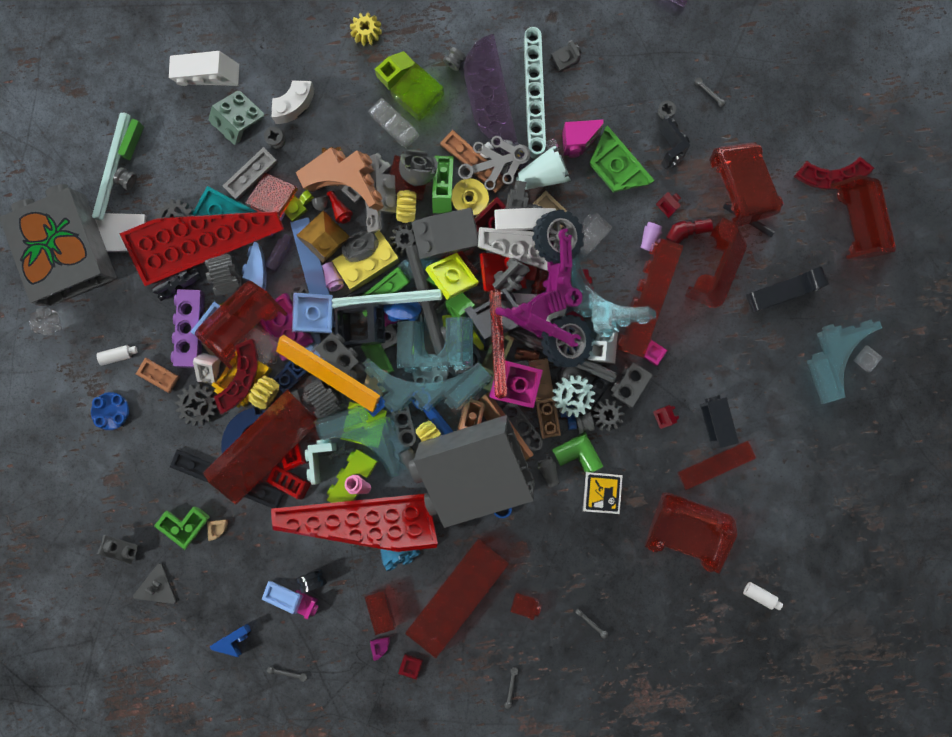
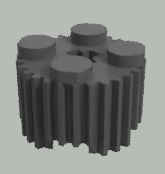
(223, 274)
(323, 398)

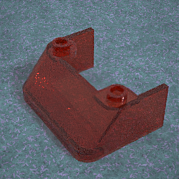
(867, 215)
(236, 319)

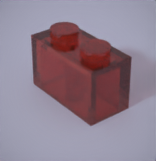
(380, 611)

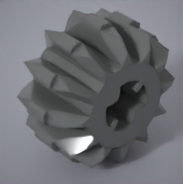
(398, 239)
(601, 417)

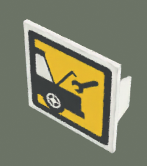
(602, 493)

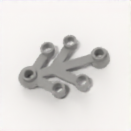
(498, 161)

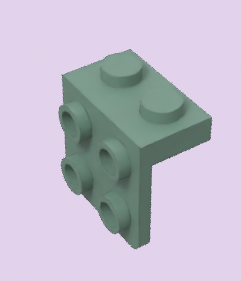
(234, 115)

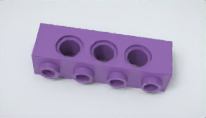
(185, 298)

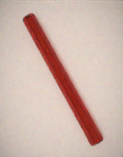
(497, 345)

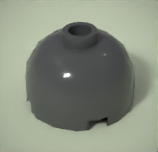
(417, 167)

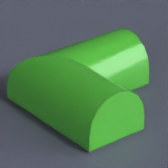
(579, 448)
(182, 531)

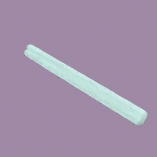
(111, 167)
(391, 298)

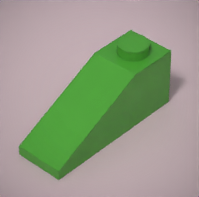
(443, 185)

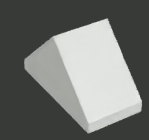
(206, 368)

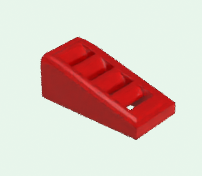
(299, 482)

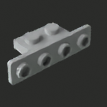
(386, 187)

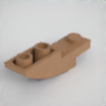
(544, 404)

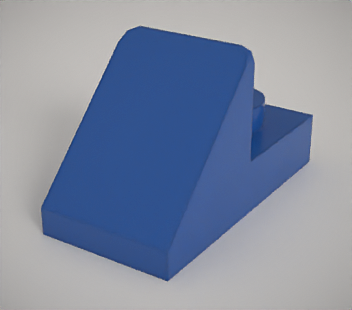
(228, 644)

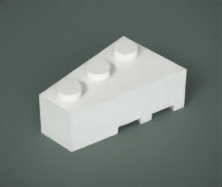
(204, 69)

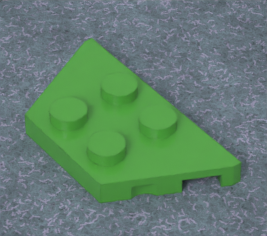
(617, 164)

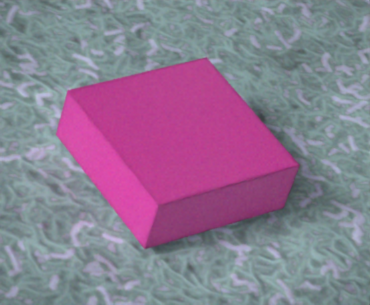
(654, 353)

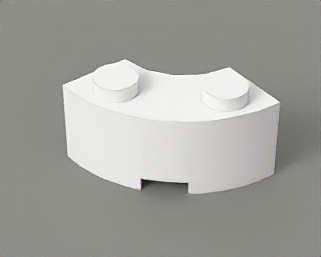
(293, 102)

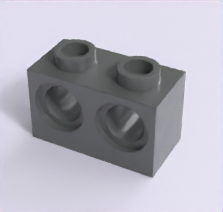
(333, 357)
(634, 388)

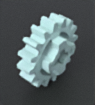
(566, 399)

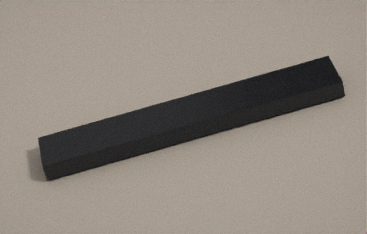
(196, 466)

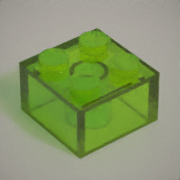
(417, 91)

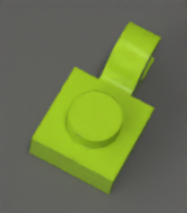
(297, 206)

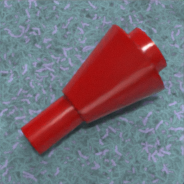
(341, 212)

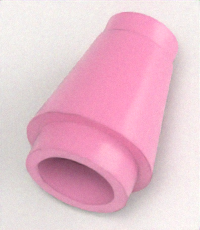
(356, 485)

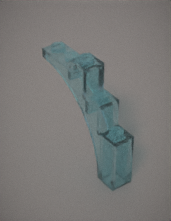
(606, 315)
(427, 395)

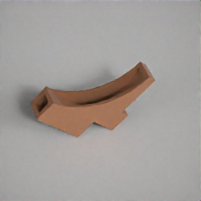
(336, 169)

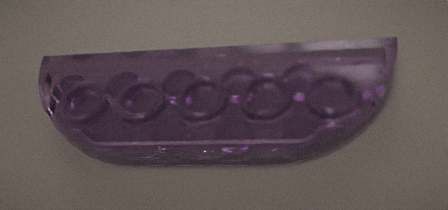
(488, 91)

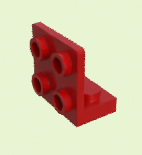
(490, 265)

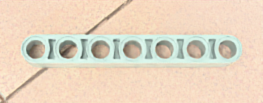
(536, 84)

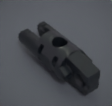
(178, 281)
(600, 391)

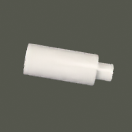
(116, 354)
(762, 596)

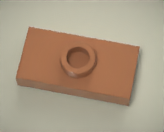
(157, 375)

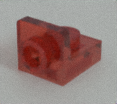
(525, 606)

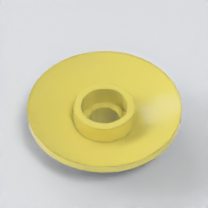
(471, 188)

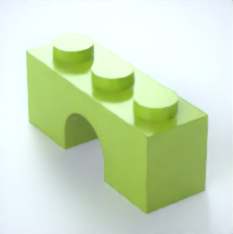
(358, 464)

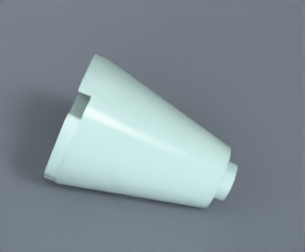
(545, 170)

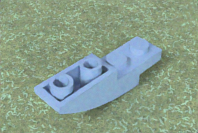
(255, 268)

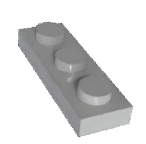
(250, 173)

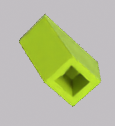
(393, 69)

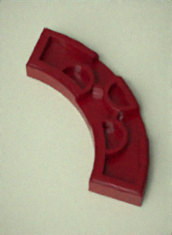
(822, 178)
(244, 379)

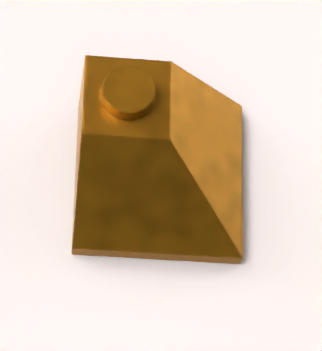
(323, 236)

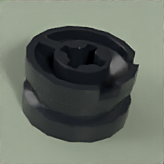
(311, 581)

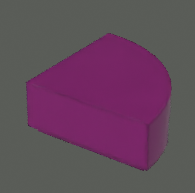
(379, 647)

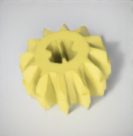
(365, 23)
(406, 206)
(263, 392)
(427, 431)

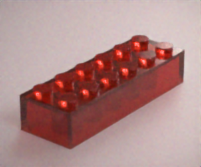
(651, 294)
(261, 447)
(457, 597)

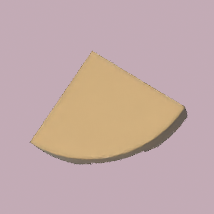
(216, 528)

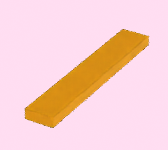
(328, 373)

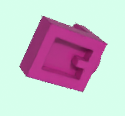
(307, 606)

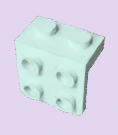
(311, 455)

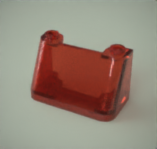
(746, 182)
(714, 289)
(692, 530)

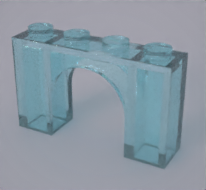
(455, 353)

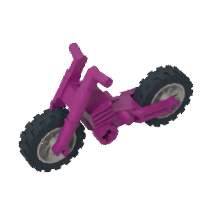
(558, 293)

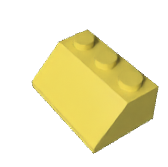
(360, 273)

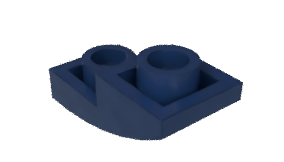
(290, 376)

